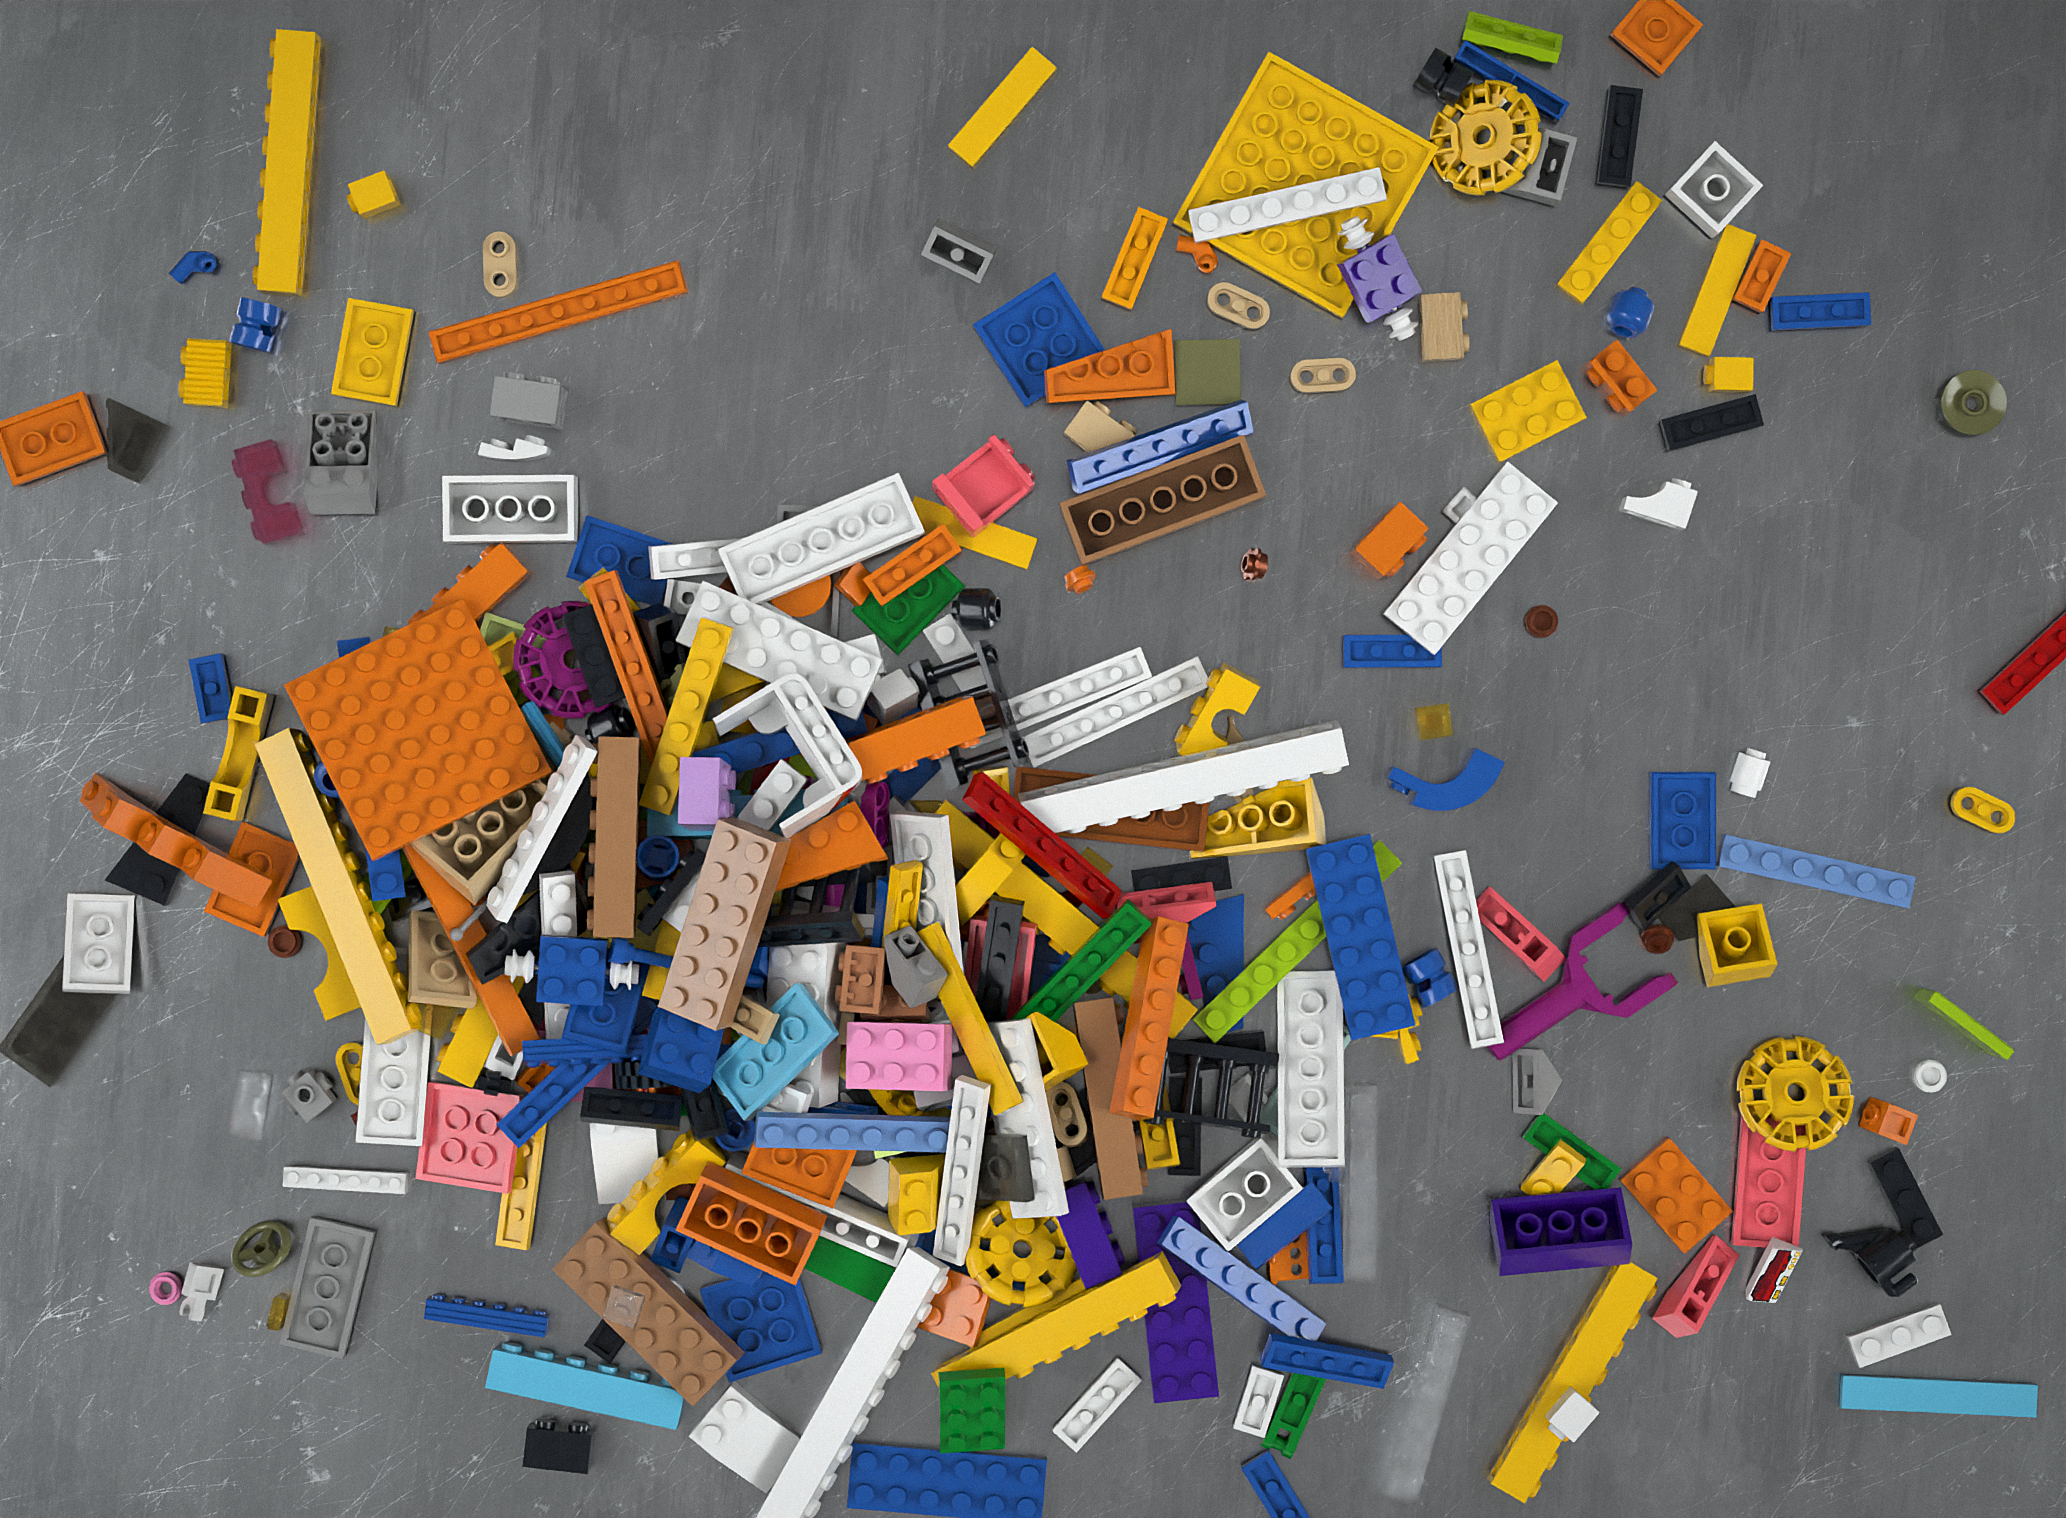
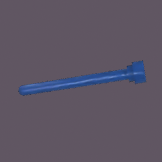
(623, 951)

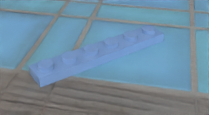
(1816, 871)
(851, 1132)

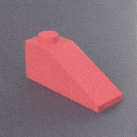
(1175, 903)
(1518, 934)
(1696, 1289)

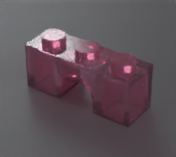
(256, 466)

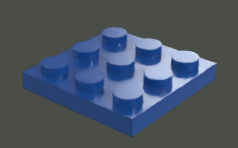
(1036, 334)
(764, 1321)

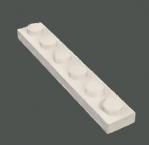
(1287, 205)
(1072, 691)
(1116, 711)
(763, 811)
(543, 825)
(560, 919)
(1468, 949)
(961, 1169)

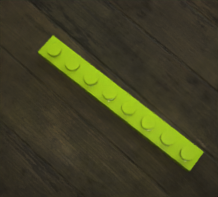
(1275, 962)

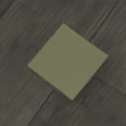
(1207, 372)

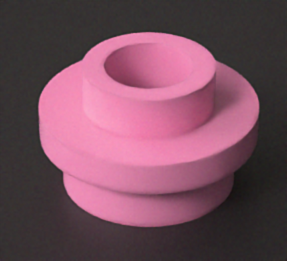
(157, 1293)

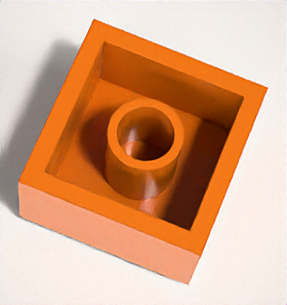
(1389, 540)

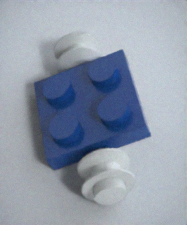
(571, 970)

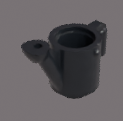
(1881, 1255)

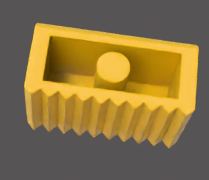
(206, 373)

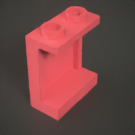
(984, 485)

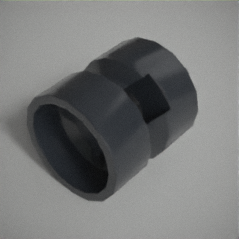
(1444, 77)

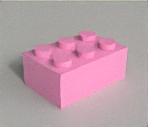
(899, 1056)

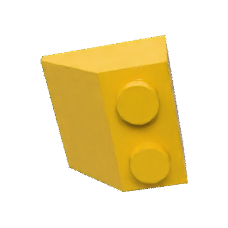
(1735, 945)
(915, 1193)

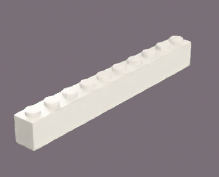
(1189, 778)
(857, 1386)

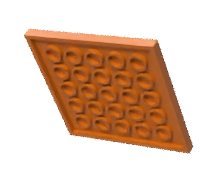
(417, 729)

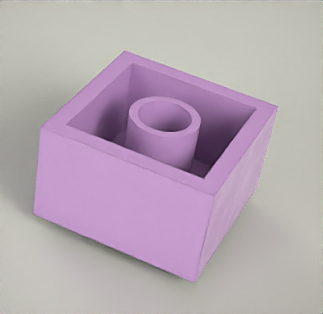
(704, 792)

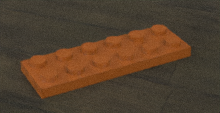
(1161, 829)

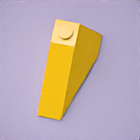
(1268, 822)
(1057, 1051)

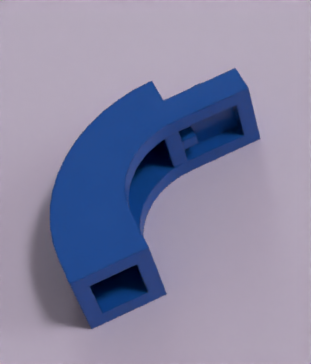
(1466, 787)

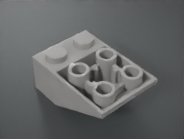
(1547, 176)
(341, 463)

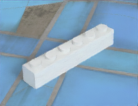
(345, 1179)

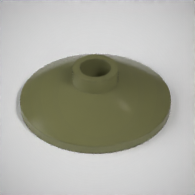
(1989, 398)

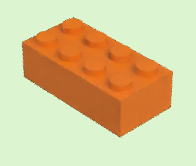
(916, 737)
(751, 1222)

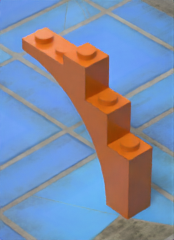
(172, 844)

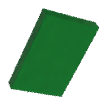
(911, 611)

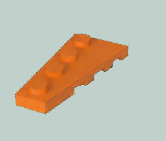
(1123, 371)
(830, 846)

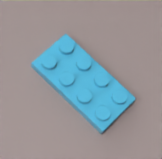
(756, 1072)

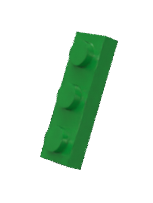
(1596, 1172)

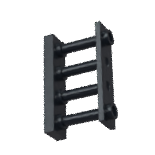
(927, 676)
(818, 926)
(1227, 1060)

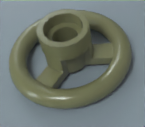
(264, 1251)

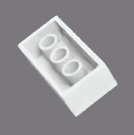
(510, 509)

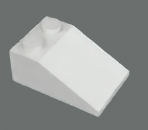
(622, 1158)
(1243, 1193)
(746, 1437)

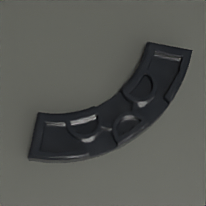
(568, 836)

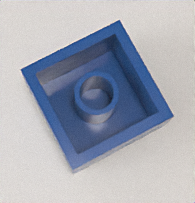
(680, 1051)

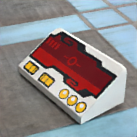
(1772, 1271)

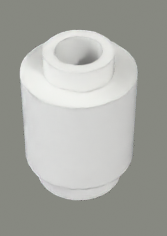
(1749, 772)

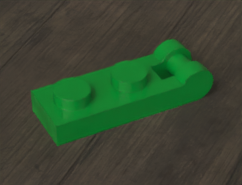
(1293, 1413)

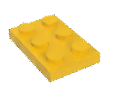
(372, 352)
(1527, 411)

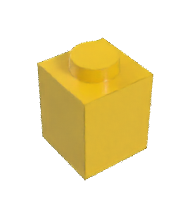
(372, 195)
(1729, 375)

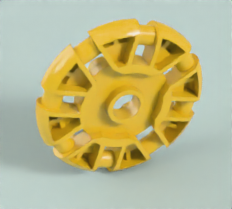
(1500, 146)
(1779, 1104)
(1012, 1268)

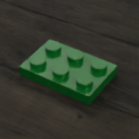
(971, 1410)

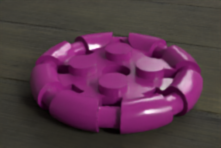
(552, 665)

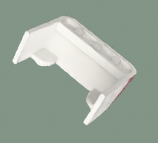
(794, 705)

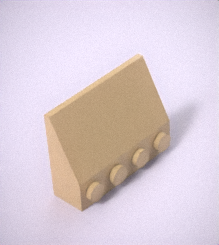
(477, 846)

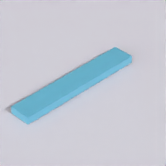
(1938, 1395)

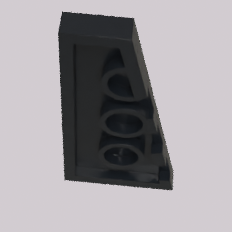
(147, 874)
(519, 933)

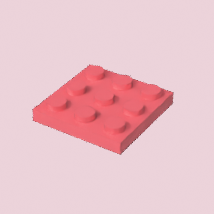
(463, 1140)

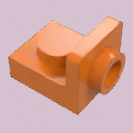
(1888, 1120)

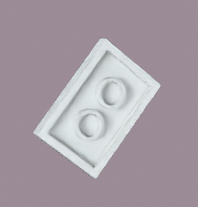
(98, 943)

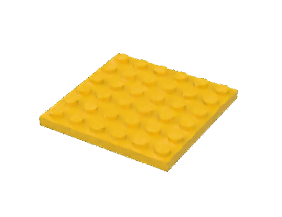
(1299, 133)

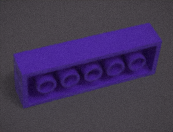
(1181, 1331)

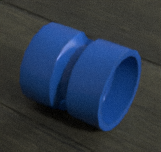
(255, 325)
(658, 858)
(1429, 977)
(740, 1132)

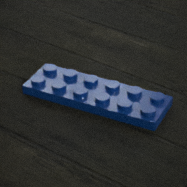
(1360, 937)
(945, 1483)

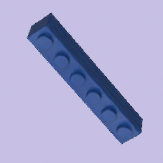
(1490, 68)
(562, 1051)
(486, 1316)

